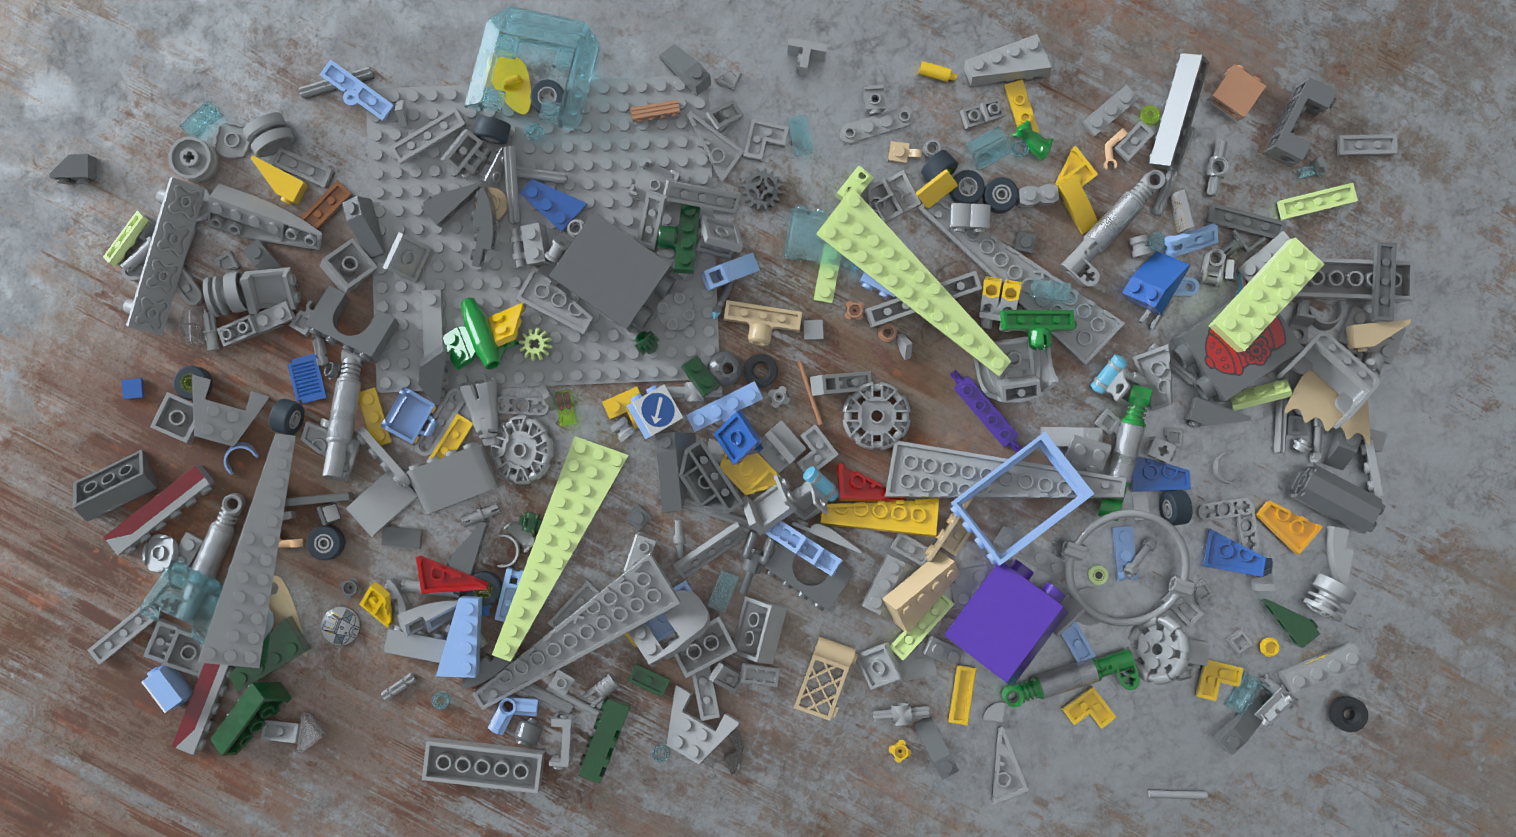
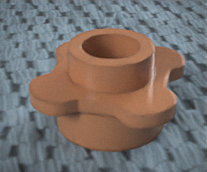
(858, 314)

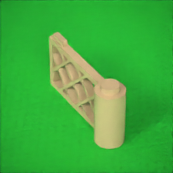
(832, 654)

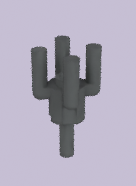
(755, 558)

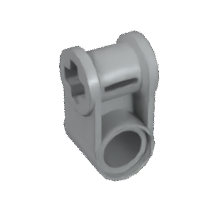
(557, 249)
(1212, 269)

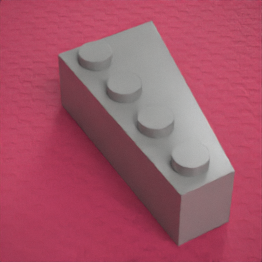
(1011, 62)

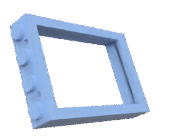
(1062, 466)

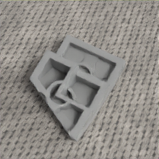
(893, 196)

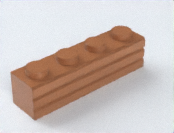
(653, 111)

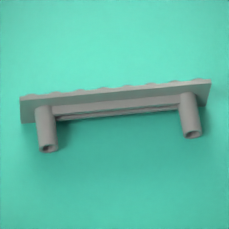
(165, 256)

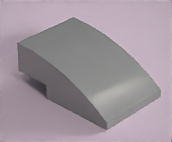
(380, 504)
(174, 647)

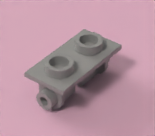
(493, 173)
(1274, 706)

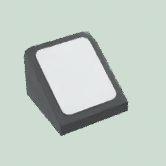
(329, 513)

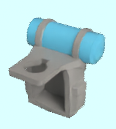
(1117, 380)
(814, 494)

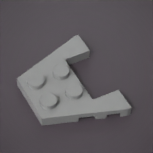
(219, 421)
(692, 736)

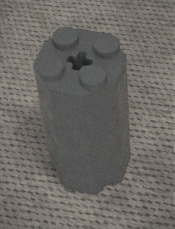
(1337, 498)

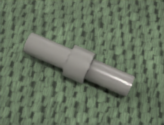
(679, 538)

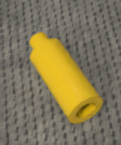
(936, 72)

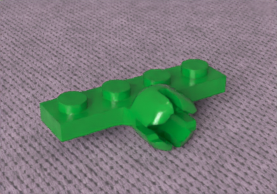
(1038, 324)

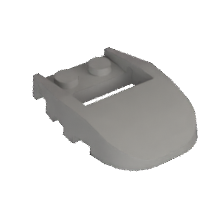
(688, 619)

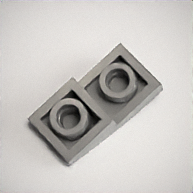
(982, 113)
(394, 589)

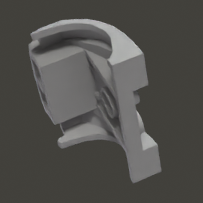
(1025, 377)

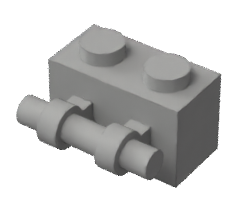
(462, 150)
(535, 245)

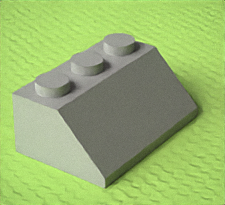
(888, 577)
(759, 630)
(708, 649)

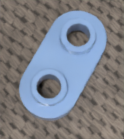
(1194, 287)

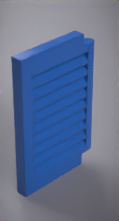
(307, 379)

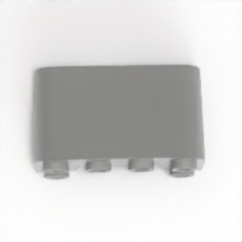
(453, 477)

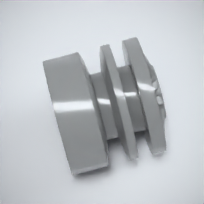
(224, 294)
(1329, 597)

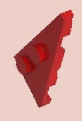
(856, 487)
(441, 578)

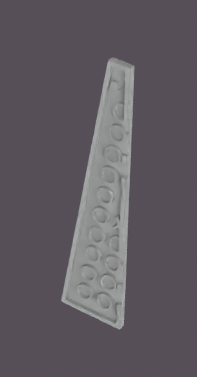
(998, 260)
(948, 473)
(243, 606)
(618, 608)

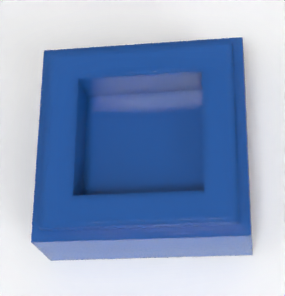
(133, 388)

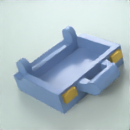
(410, 416)

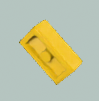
(936, 189)

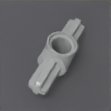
(1218, 158)
(691, 394)
(901, 714)

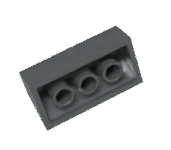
(113, 486)

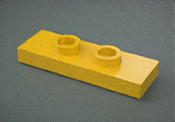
(1020, 104)
(962, 695)

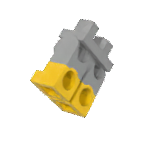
(992, 304)

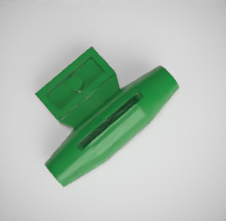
(472, 339)

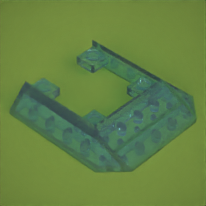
(575, 52)

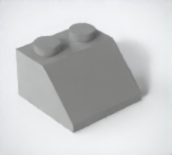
(348, 266)

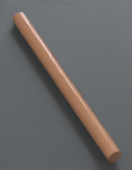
(808, 387)

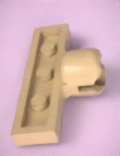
(762, 320)

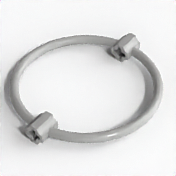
(1178, 585)

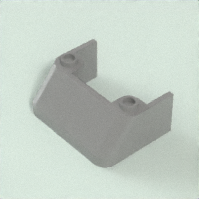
(1339, 370)

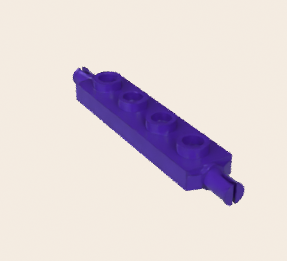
(986, 411)

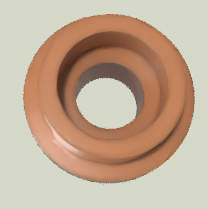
(891, 327)

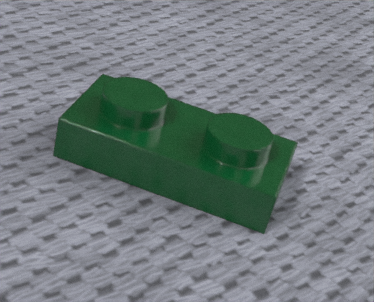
(700, 376)
(648, 680)

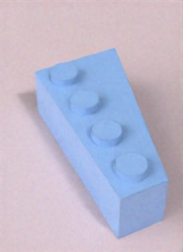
(463, 642)

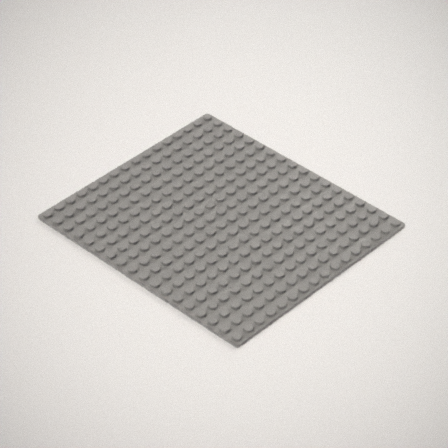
(600, 168)

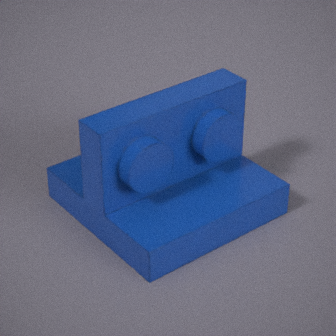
(738, 438)

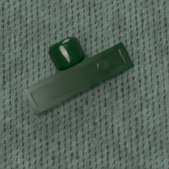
(682, 238)

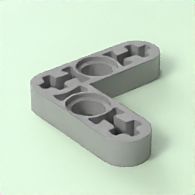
(1240, 517)

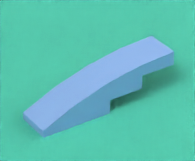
(805, 547)

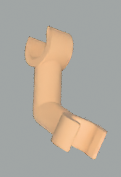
(1109, 148)
(290, 543)

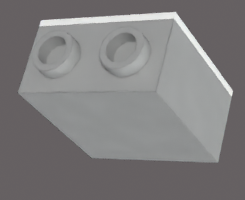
(641, 546)

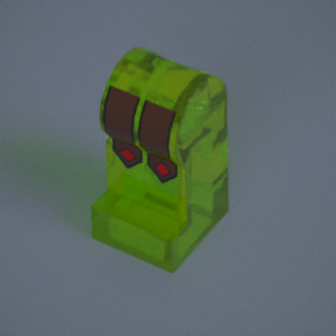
(566, 408)

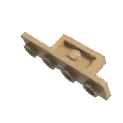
(951, 538)

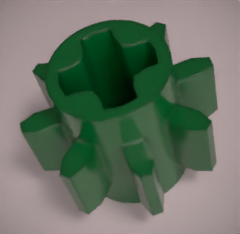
(646, 342)
(530, 522)

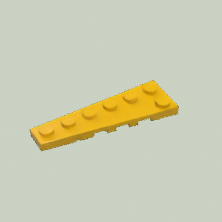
(901, 517)

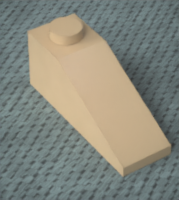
(1371, 334)

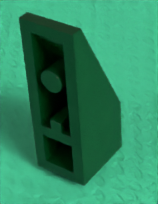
(1297, 627)

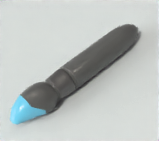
(722, 300)

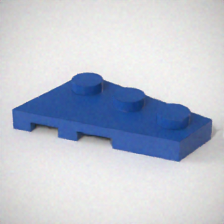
(552, 204)
(1157, 476)
(1231, 556)

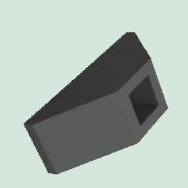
(433, 373)

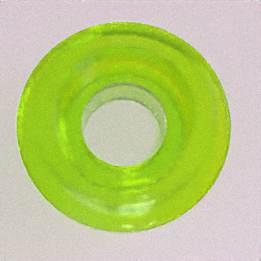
(1144, 114)

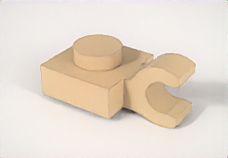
(900, 152)

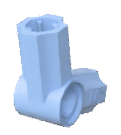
(521, 706)

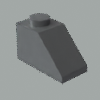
(1342, 449)

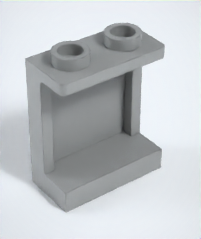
(269, 288)
(770, 506)
(566, 721)

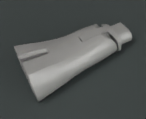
(482, 405)

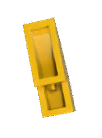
(1077, 203)

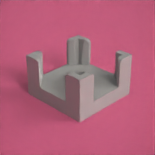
(652, 178)

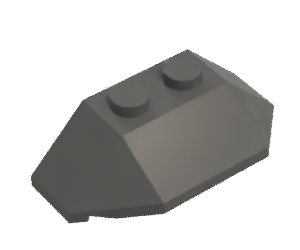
(707, 480)

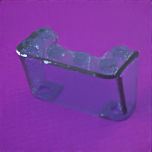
(806, 245)
(184, 595)

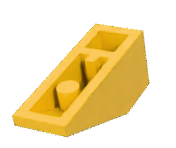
(281, 182)

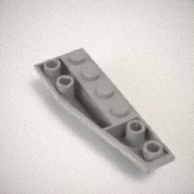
(258, 219)

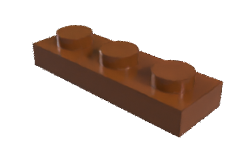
(327, 205)

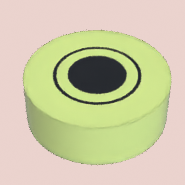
(1098, 575)

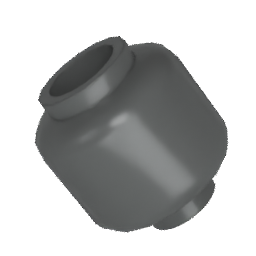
(528, 733)

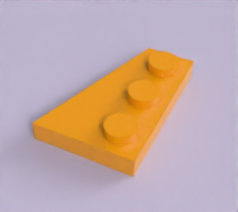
(1288, 527)

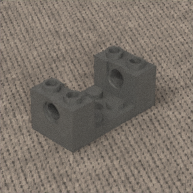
(1308, 97)

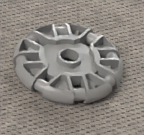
(868, 424)
(532, 449)
(1170, 645)

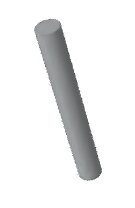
(575, 701)
(1177, 794)

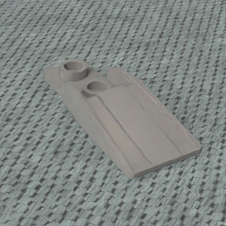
(827, 533)

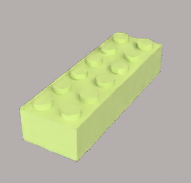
(1266, 295)

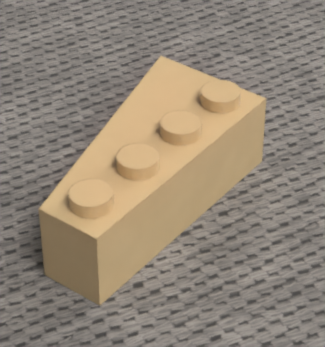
(920, 591)

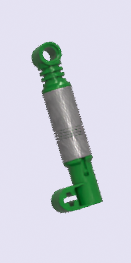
(1128, 444)
(1075, 676)

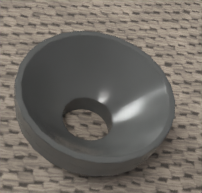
(715, 367)

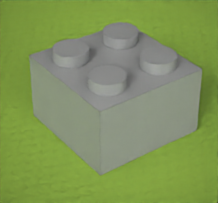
(175, 418)

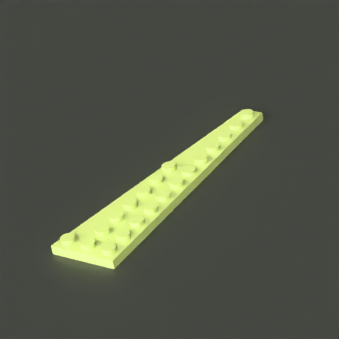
(877, 251)
(575, 500)

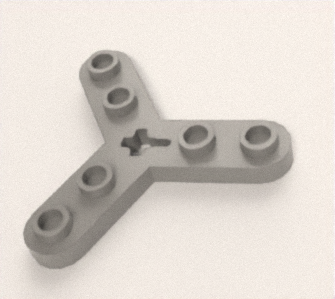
(186, 287)

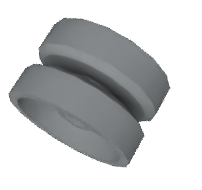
(268, 134)
(194, 159)

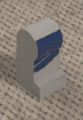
(1266, 582)

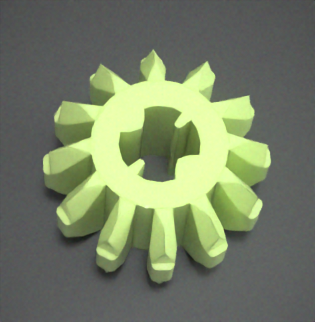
(535, 351)

